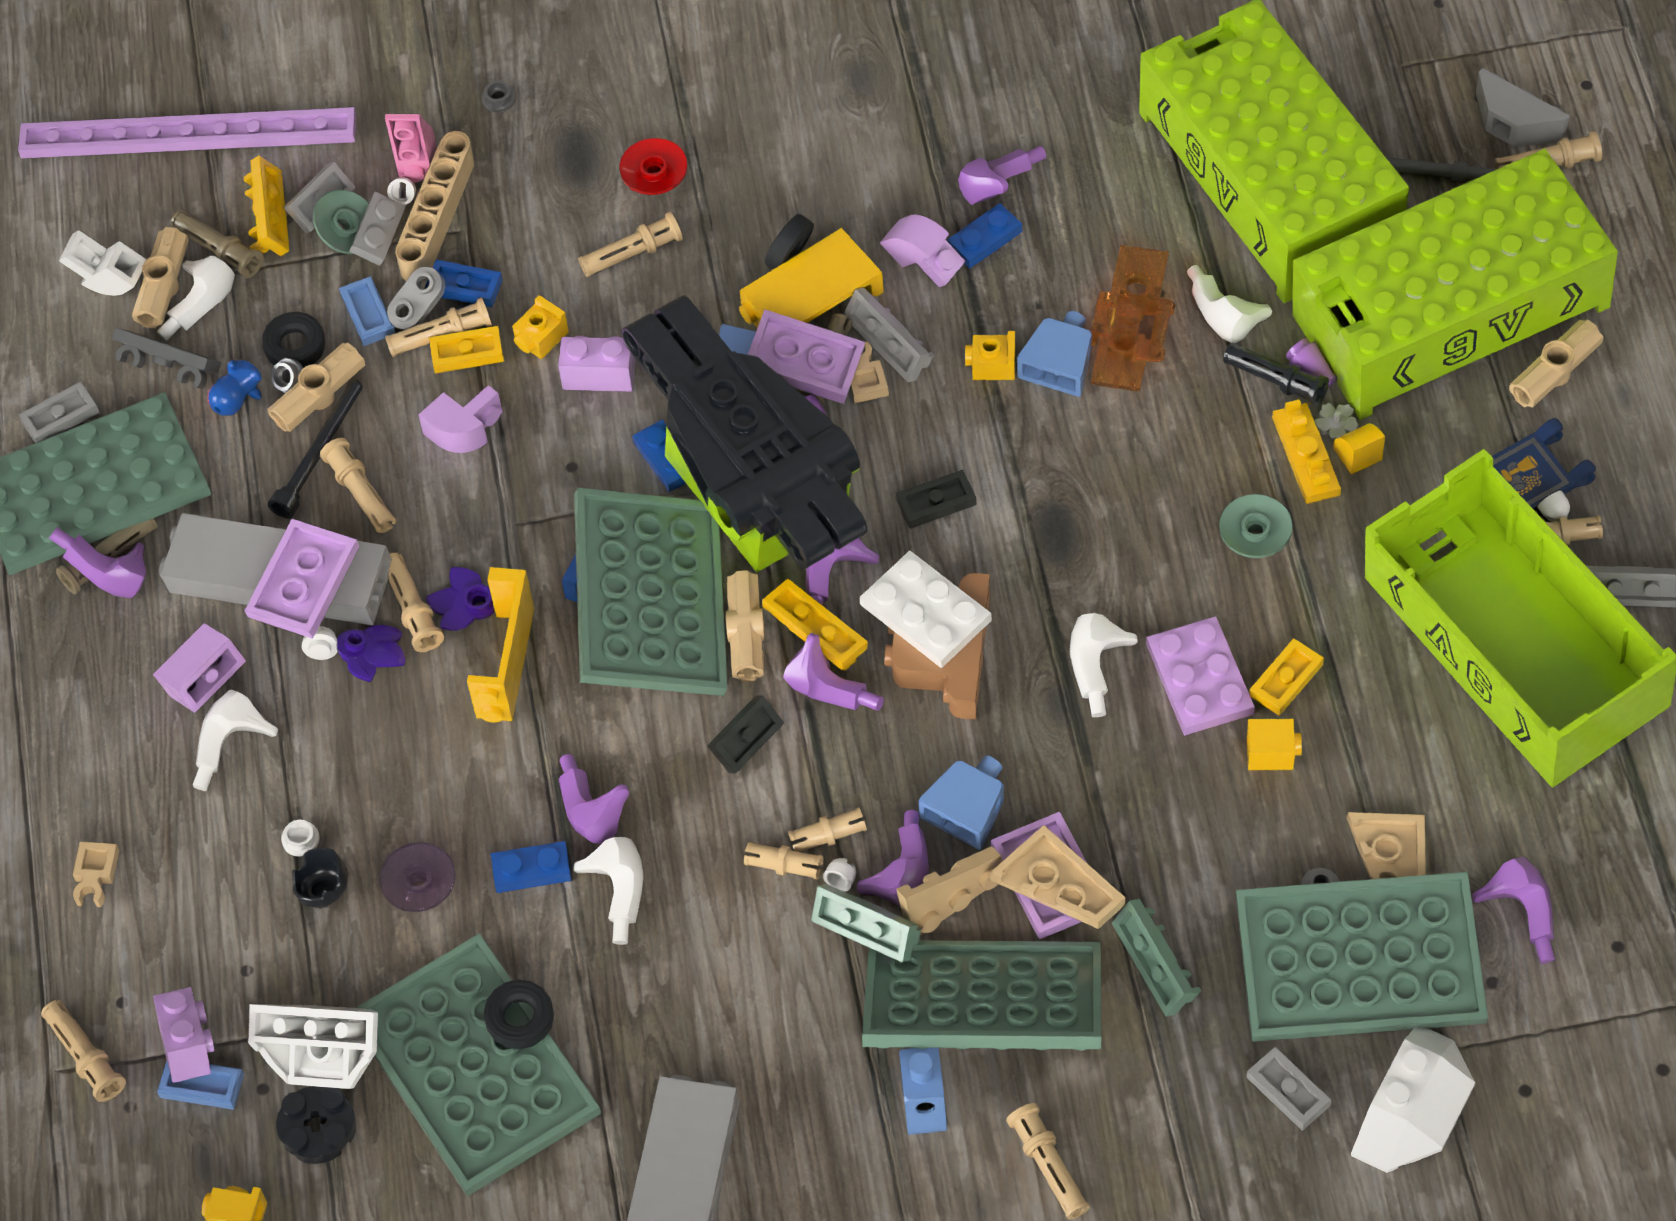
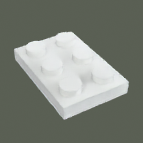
(925, 609)

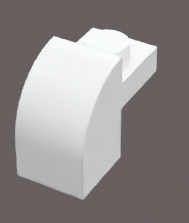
(104, 270)

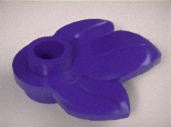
(458, 601)
(370, 650)

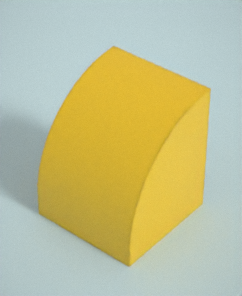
(1360, 447)

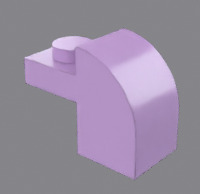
(923, 242)
(459, 427)

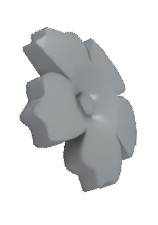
(1336, 421)

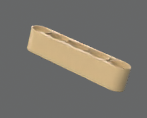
(435, 204)

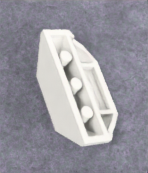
(314, 1042)
(1415, 1102)

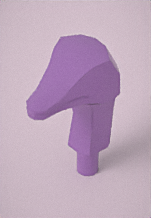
(985, 179)
(818, 574)
(116, 576)
(811, 675)
(591, 818)
(907, 869)
(1524, 882)

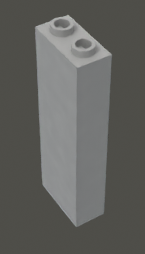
(229, 558)
(685, 1151)

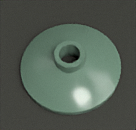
(342, 208)
(1258, 514)

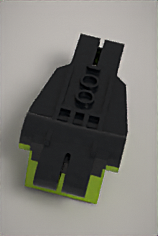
(748, 442)

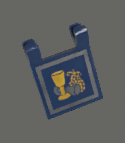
(1535, 470)

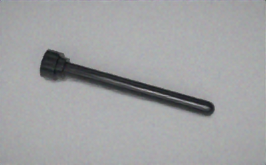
(285, 500)

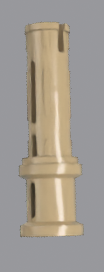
(1565, 153)
(648, 242)
(455, 321)
(351, 474)
(415, 613)
(90, 1062)
(1040, 1146)

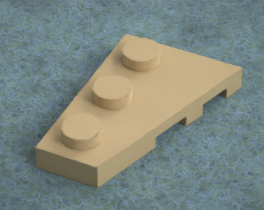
(1390, 843)
(1058, 878)
(948, 893)

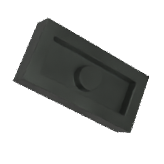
(936, 499)
(745, 734)

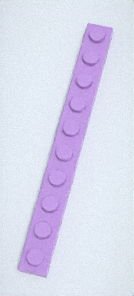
(187, 132)

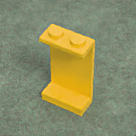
(812, 281)
(511, 595)

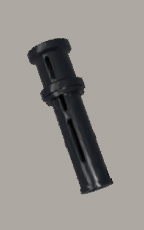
(1291, 378)

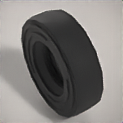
(789, 241)
(291, 323)
(525, 1035)

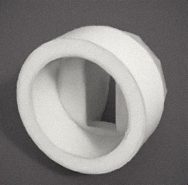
(395, 187)
(1554, 506)
(840, 874)

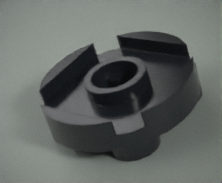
(313, 1102)

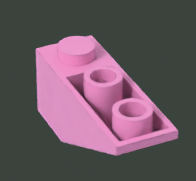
(411, 144)

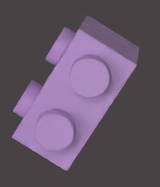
(596, 364)
(199, 667)
(182, 1034)

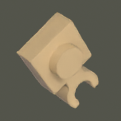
(869, 378)
(94, 867)

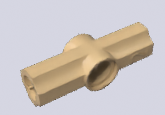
(160, 277)
(1544, 374)
(305, 398)
(745, 626)

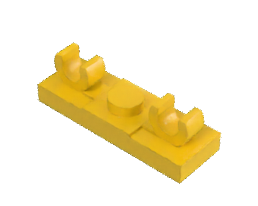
(267, 206)
(1306, 452)
(807, 616)

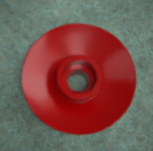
(653, 156)

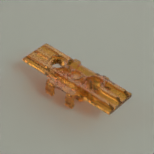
(1118, 316)

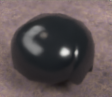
(320, 878)

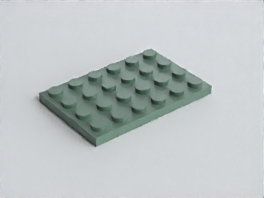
(95, 481)
(649, 593)
(1360, 956)
(985, 996)
(470, 1094)

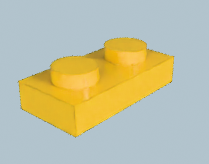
(466, 349)
(1286, 677)

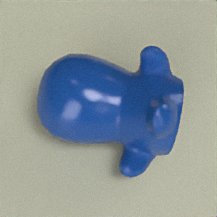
(231, 390)

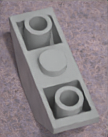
(1516, 113)

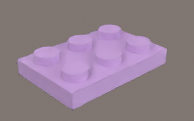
(807, 355)
(302, 578)
(1200, 676)
(1042, 918)

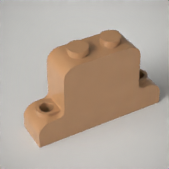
(960, 676)

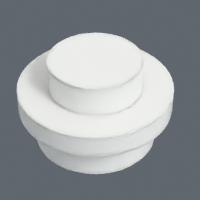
(322, 645)
(300, 837)

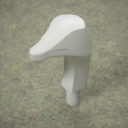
(211, 285)
(1226, 315)
(1088, 639)
(227, 715)
(622, 862)

